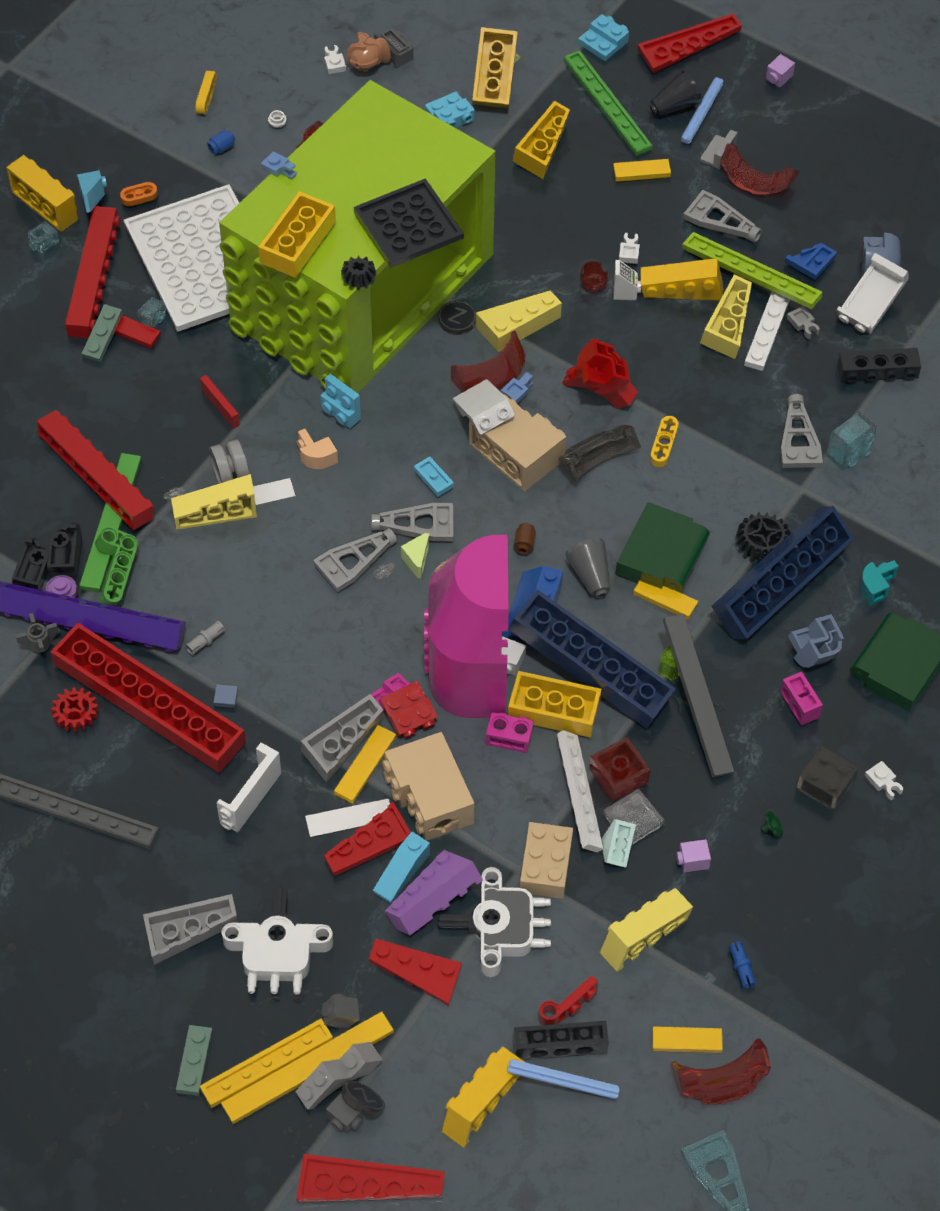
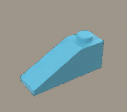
(91, 188)
(402, 867)

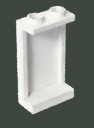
(873, 294)
(484, 406)
(237, 813)

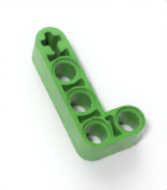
(119, 554)

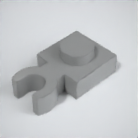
(803, 320)

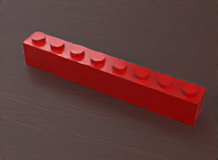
(92, 272)
(95, 470)

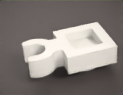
(334, 61)
(629, 250)
(882, 777)

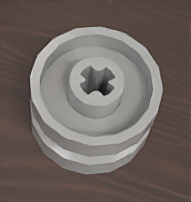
(229, 464)

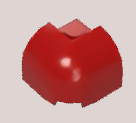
(602, 367)

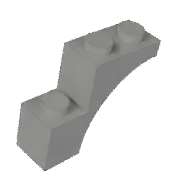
(332, 1074)

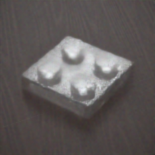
(636, 810)

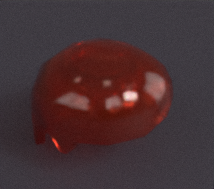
(593, 276)

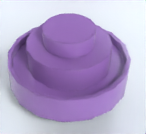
(62, 585)

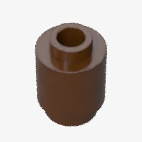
(524, 538)

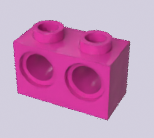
(801, 698)
(508, 736)

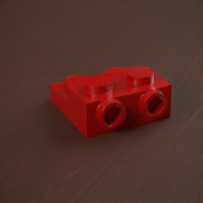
(408, 710)

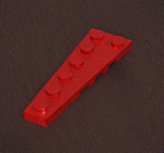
(678, 45)
(351, 1180)

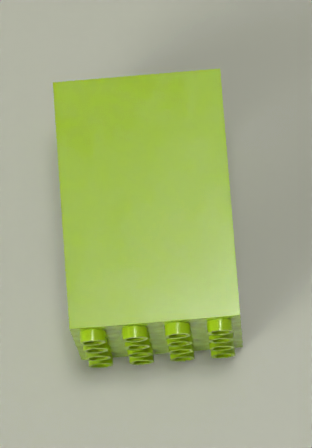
(355, 156)

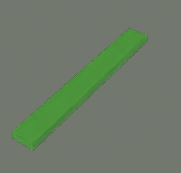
(608, 103)
(98, 561)

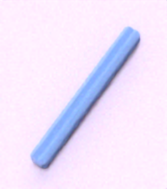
(702, 110)
(563, 1079)

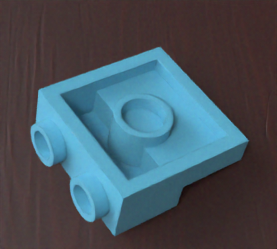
(604, 37)
(451, 110)
(341, 402)

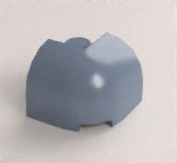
(885, 246)
(817, 642)

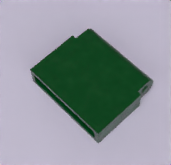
(662, 548)
(899, 660)

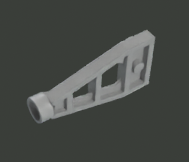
(704, 204)
(805, 455)
(442, 521)
(335, 571)

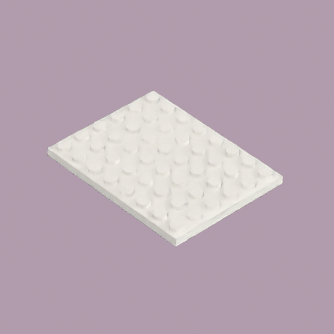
(184, 255)

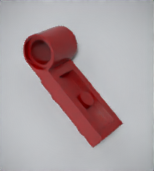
(570, 1005)

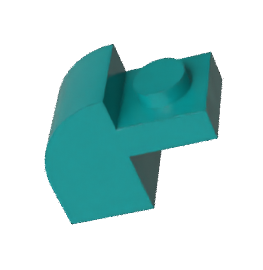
(874, 581)

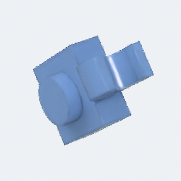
(278, 164)
(518, 389)

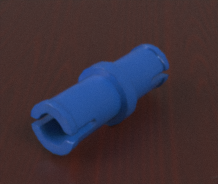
(742, 964)

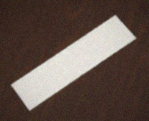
(273, 491)
(344, 818)

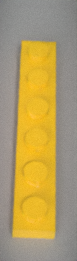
(265, 1063)

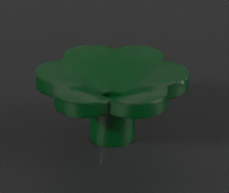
(773, 824)

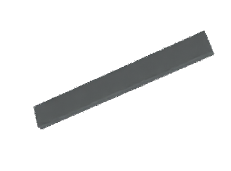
(698, 696)
(77, 812)

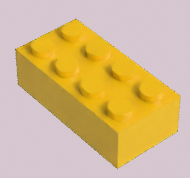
(495, 67)
(42, 193)
(297, 234)
(555, 703)

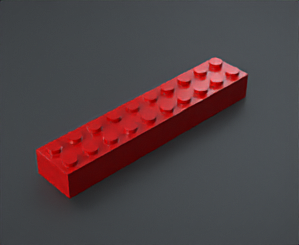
(148, 697)

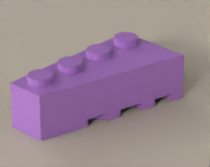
(432, 891)

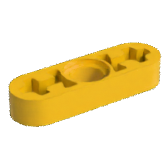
(206, 92)
(666, 449)

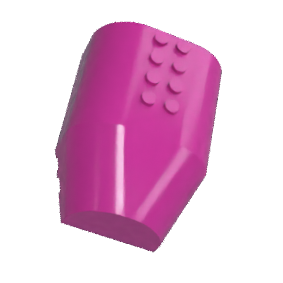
(466, 629)

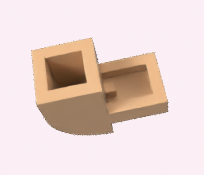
(317, 454)

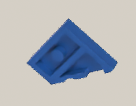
(812, 260)

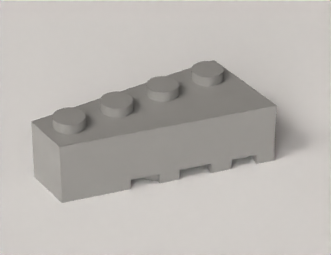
(341, 736)
(187, 925)

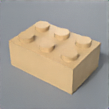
(546, 860)

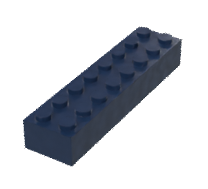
(782, 572)
(591, 658)

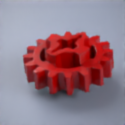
(74, 710)

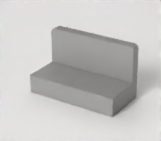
(716, 149)

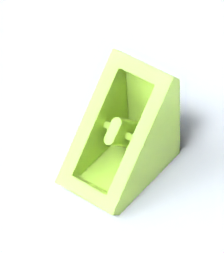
(415, 554)

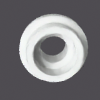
(277, 119)

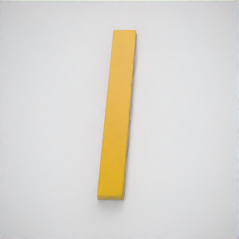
(298, 1071)

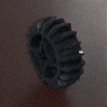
(759, 542)

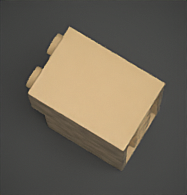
(521, 447)
(429, 785)

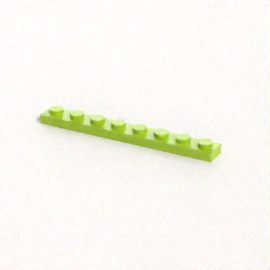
(753, 270)

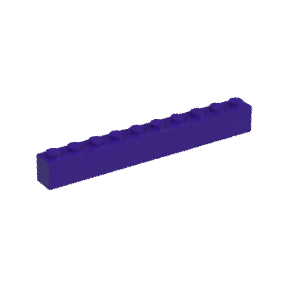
(95, 616)

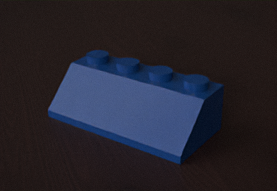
(543, 578)

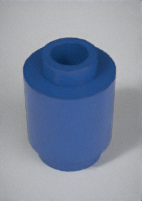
(221, 142)

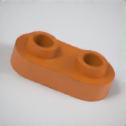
(138, 194)

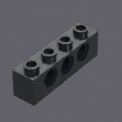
(879, 365)
(561, 1040)

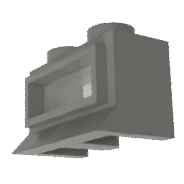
(398, 46)

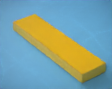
(365, 764)

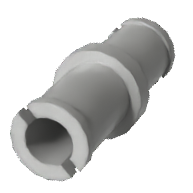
(204, 638)

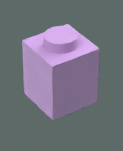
(780, 70)
(693, 856)

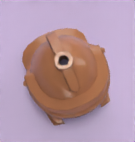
(368, 52)

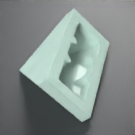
(618, 842)

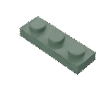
(102, 333)
(194, 1060)

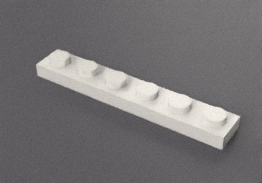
(767, 331)
(579, 791)

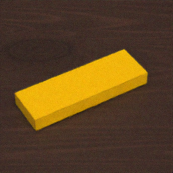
(641, 170)
(666, 599)
(687, 1039)

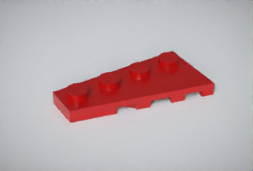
(377, 837)
(426, 971)

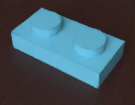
(433, 476)

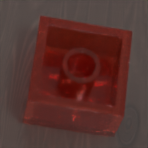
(619, 769)

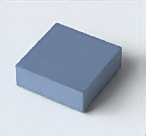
(225, 696)

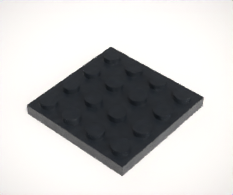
(408, 223)

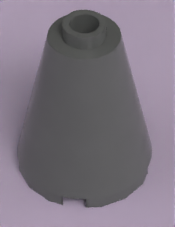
(591, 566)

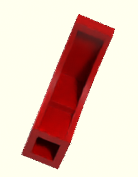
(618, 399)

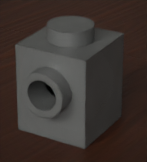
(340, 1011)
(344, 1116)

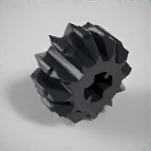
(358, 272)

